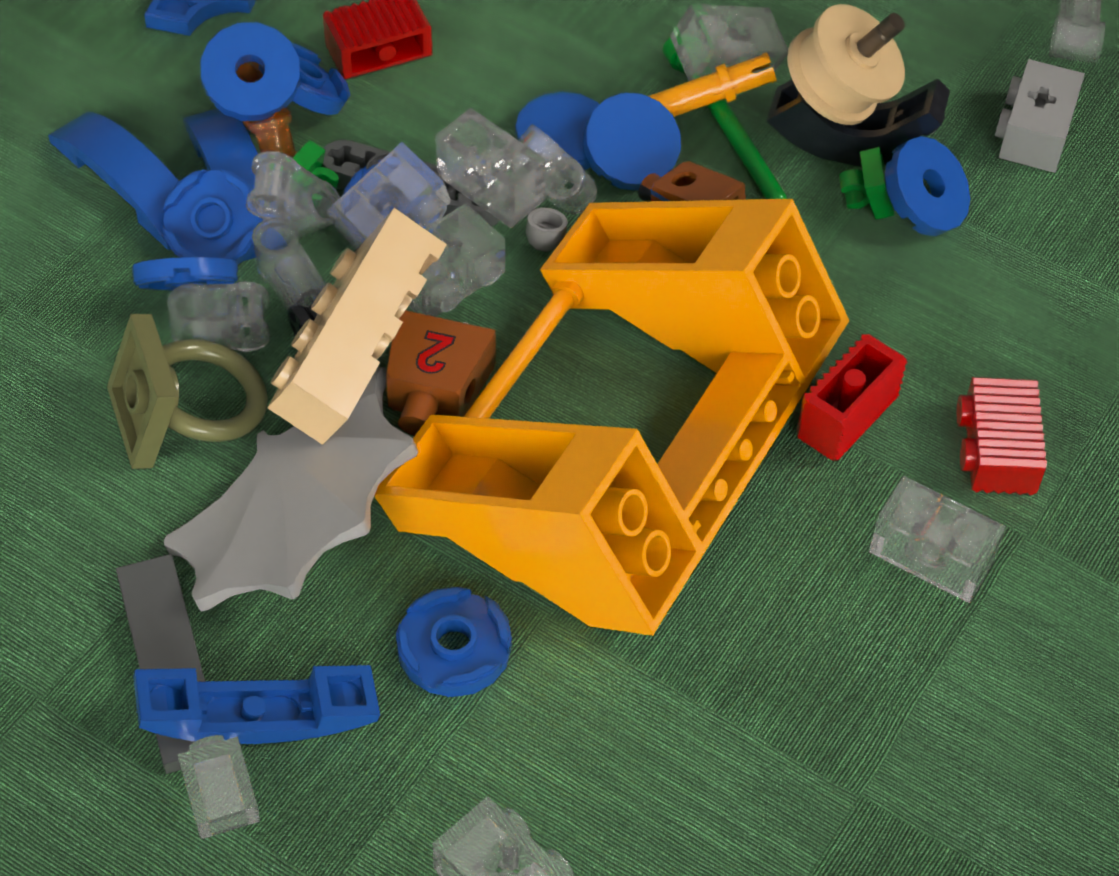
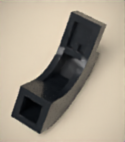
(887, 127)

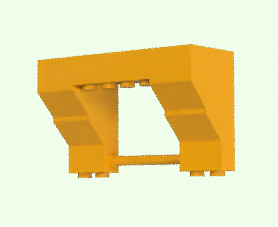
(587, 505)

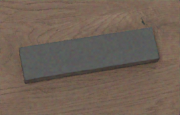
(159, 630)

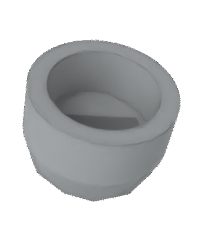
(545, 228)

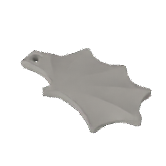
(292, 505)

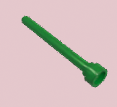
(737, 137)

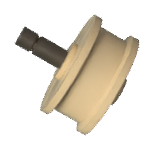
(847, 63)

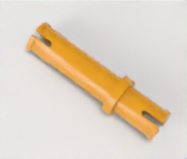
(717, 86)

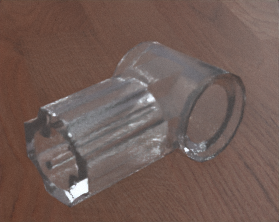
(1078, 31)
(285, 263)

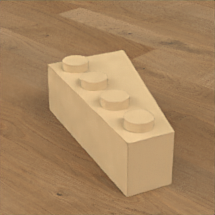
(353, 326)

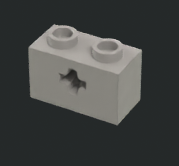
(1040, 115)

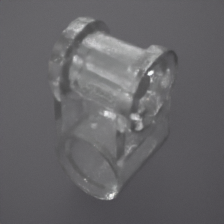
(558, 171)
(289, 193)
(218, 314)

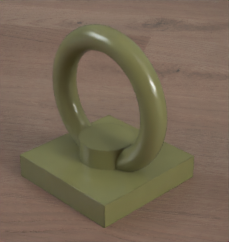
(147, 391)

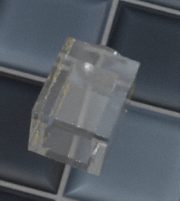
(218, 785)

